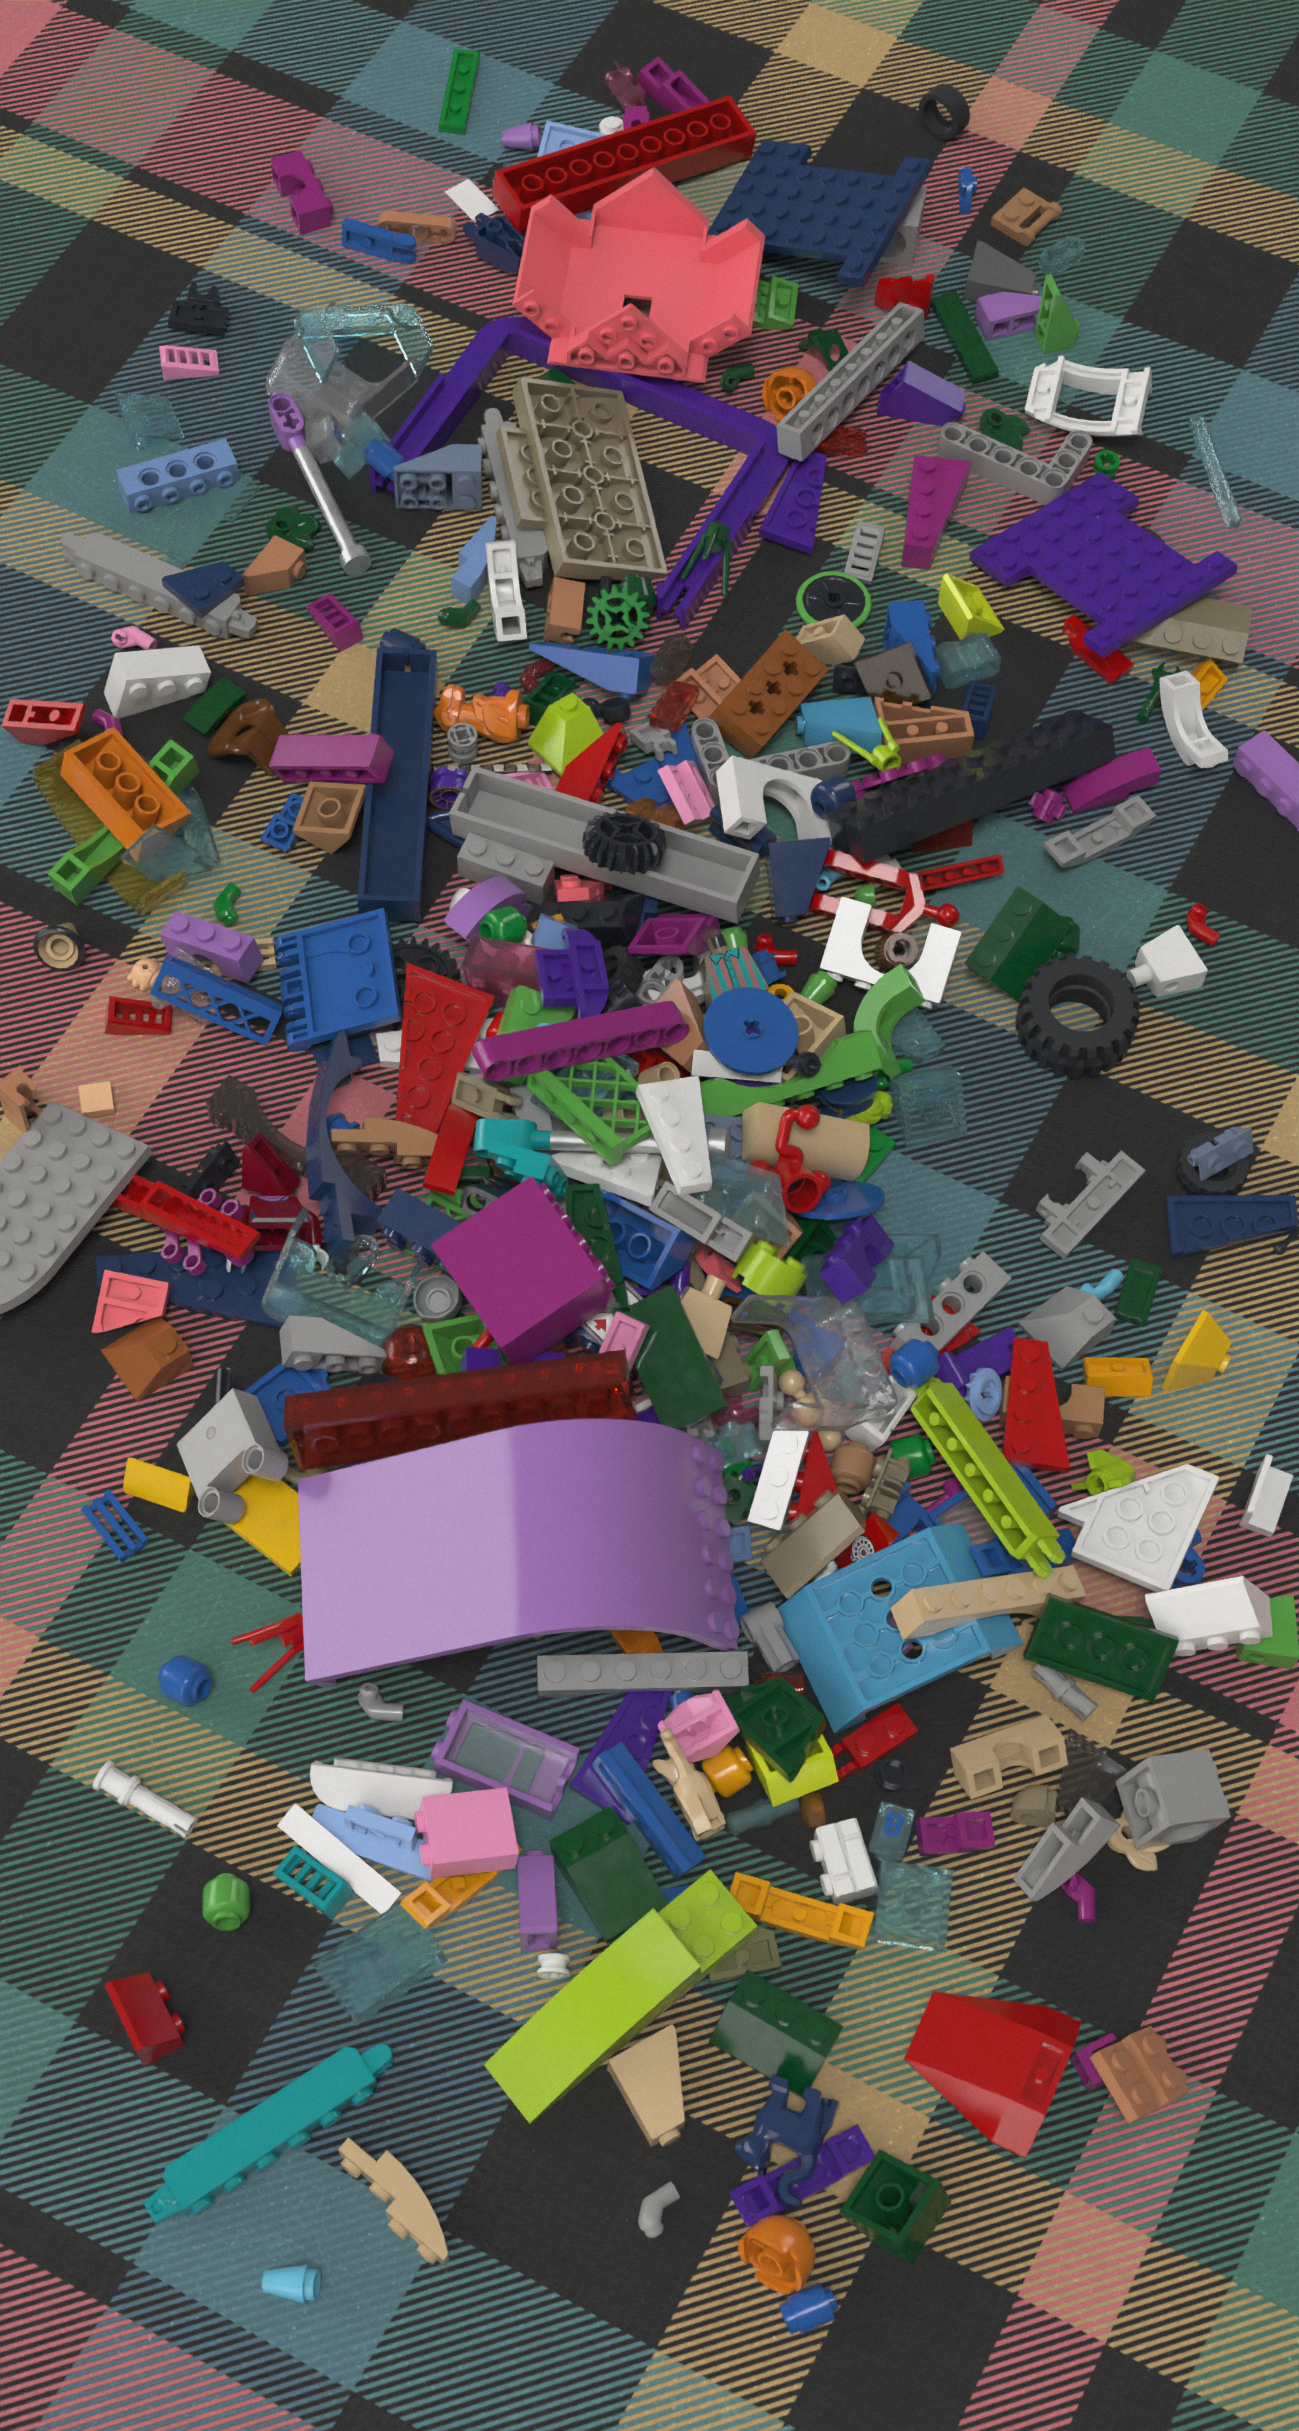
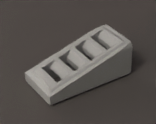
(868, 536)

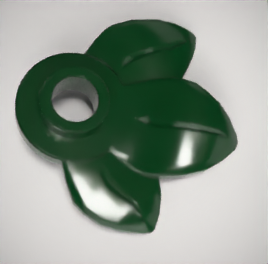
(1007, 430)
(293, 527)

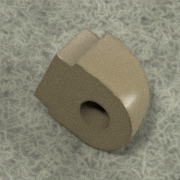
(1035, 1806)

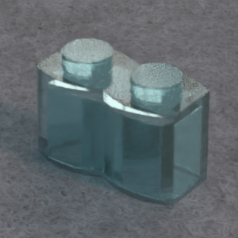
(967, 660)

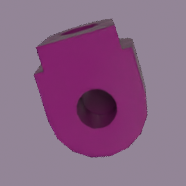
(635, 116)

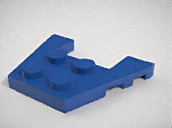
(645, 779)

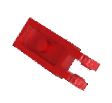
(874, 1740)

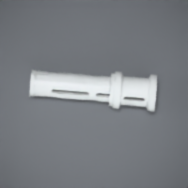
(132, 1792)

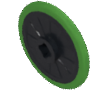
(833, 595)

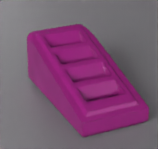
(337, 623)

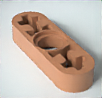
(436, 222)

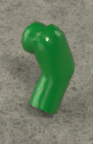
(223, 904)

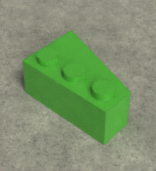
(526, 1012)

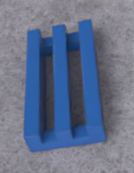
(99, 1504)

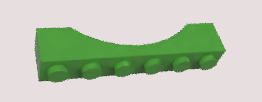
(90, 862)
(844, 1058)

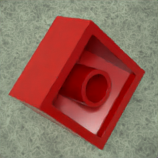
(146, 2016)

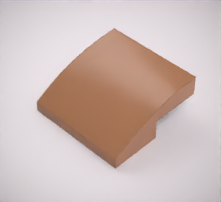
(714, 683)

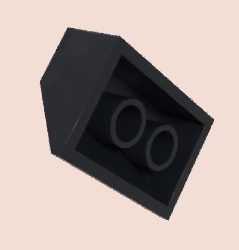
(607, 916)

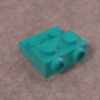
(522, 1163)

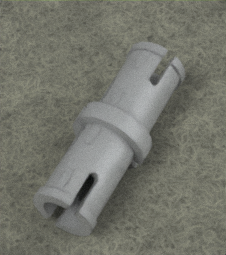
(1065, 1690)

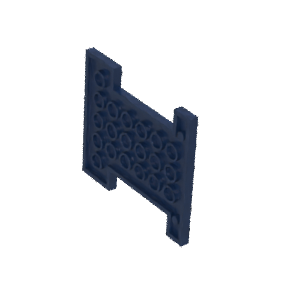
(822, 209)

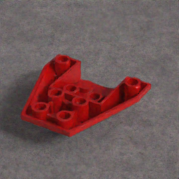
(994, 2062)

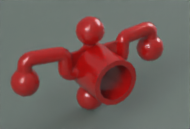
(791, 1166)

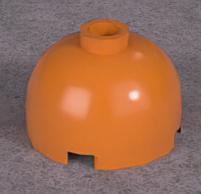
(786, 389)
(780, 2252)

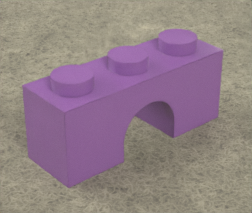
(230, 950)

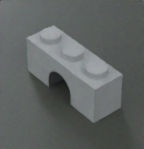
(486, 858)

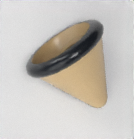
(59, 947)

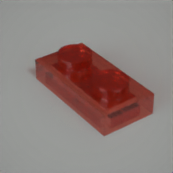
(674, 705)

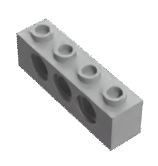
(987, 1281)

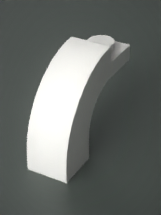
(504, 591)
(1186, 722)

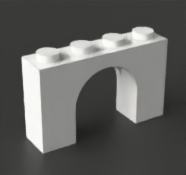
(742, 804)
(845, 958)

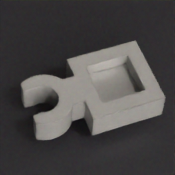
(653, 739)

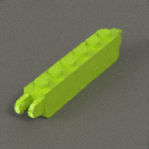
(987, 1476)

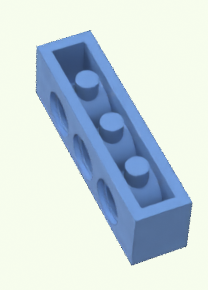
(177, 476)

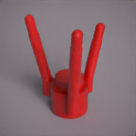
(288, 1632)

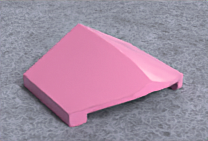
(701, 1726)

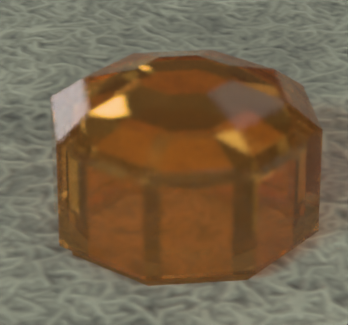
(812, 1810)

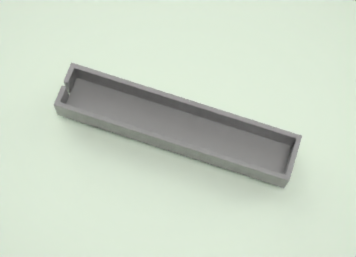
(551, 825)

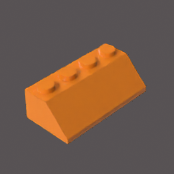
(121, 788)

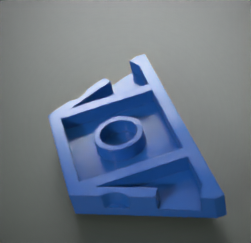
(282, 1382)

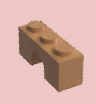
(1081, 1413)

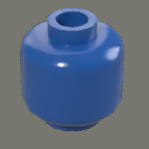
(914, 1363)
(184, 1680)

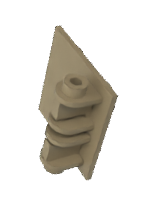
(887, 1481)

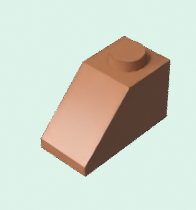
(275, 567)

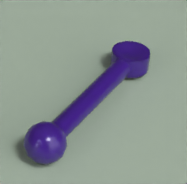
(749, 1473)

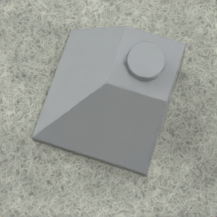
(1070, 1324)

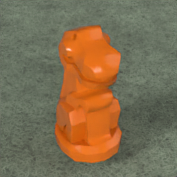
(493, 717)

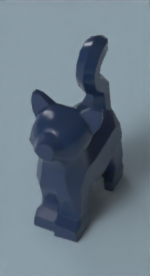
(793, 2130)

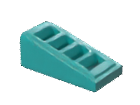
(331, 1896)

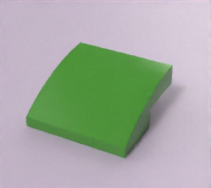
(775, 304)

